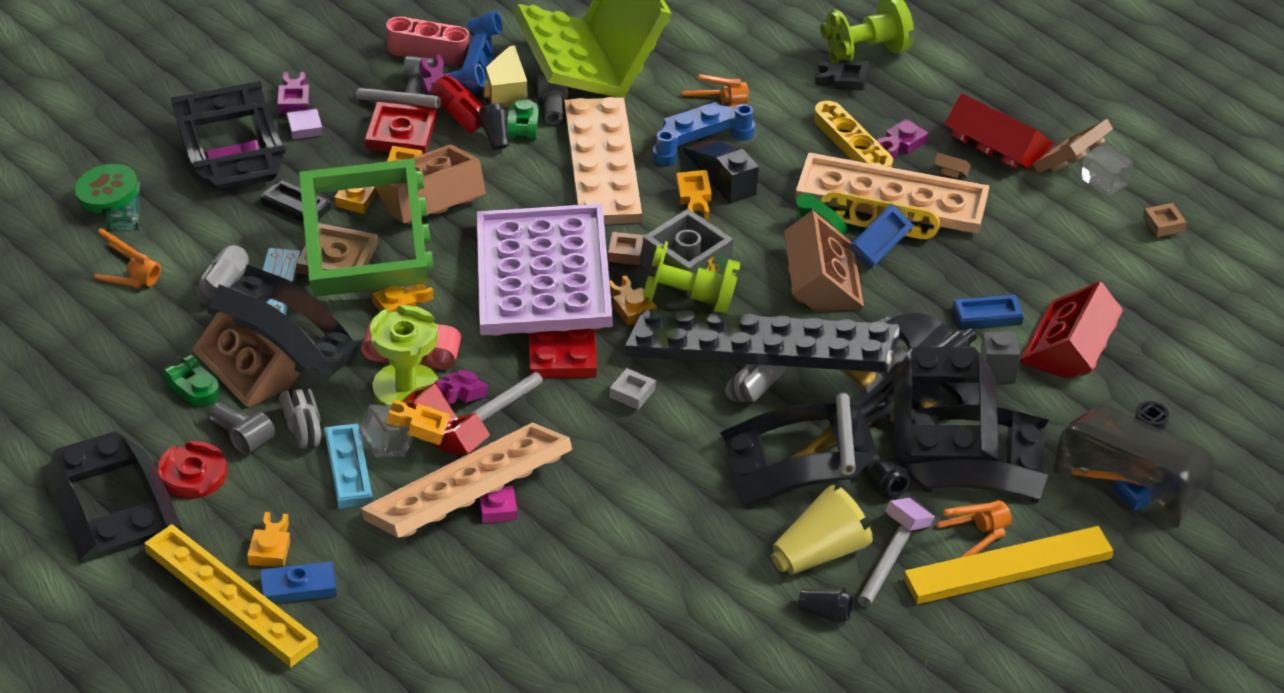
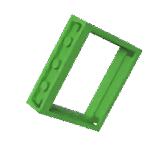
(366, 276)

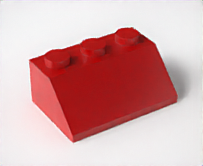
(996, 133)
(1073, 332)

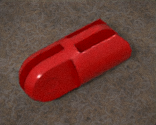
(458, 102)

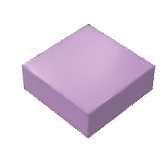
(304, 124)
(909, 514)

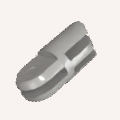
(223, 270)
(752, 382)
(302, 417)

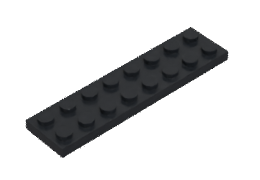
(763, 340)

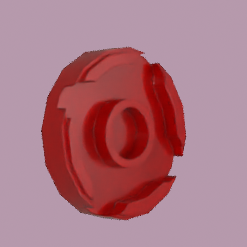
(192, 470)

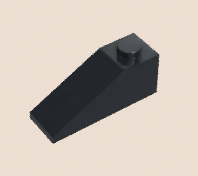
(727, 167)

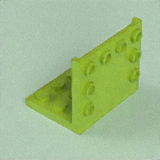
(600, 50)

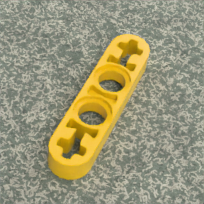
(832, 117)
(879, 207)

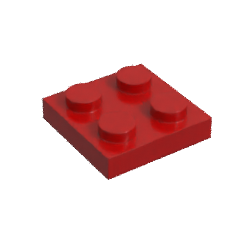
(400, 127)
(563, 353)

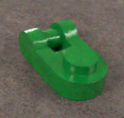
(523, 119)
(808, 202)
(199, 389)

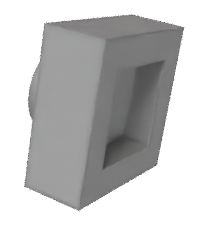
(632, 388)

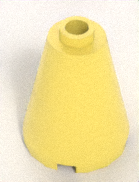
(822, 533)

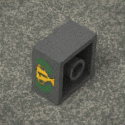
(690, 245)

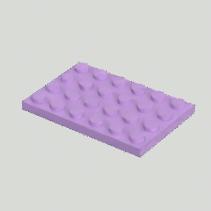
(543, 270)

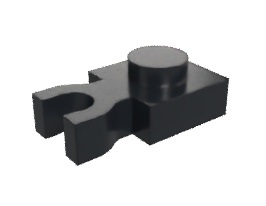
(845, 75)

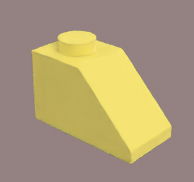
(505, 79)

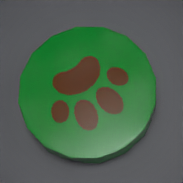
(106, 187)

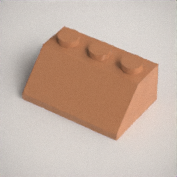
(448, 178)
(822, 266)
(245, 360)

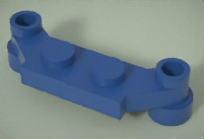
(480, 53)
(698, 124)

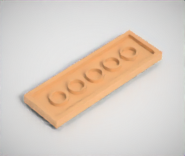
(603, 158)
(956, 202)
(466, 480)

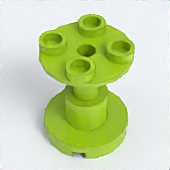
(888, 26)
(704, 284)
(403, 339)

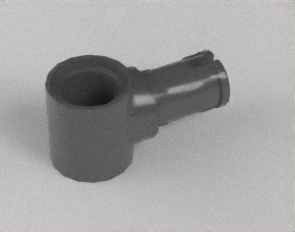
(412, 75)
(552, 98)
(244, 431)

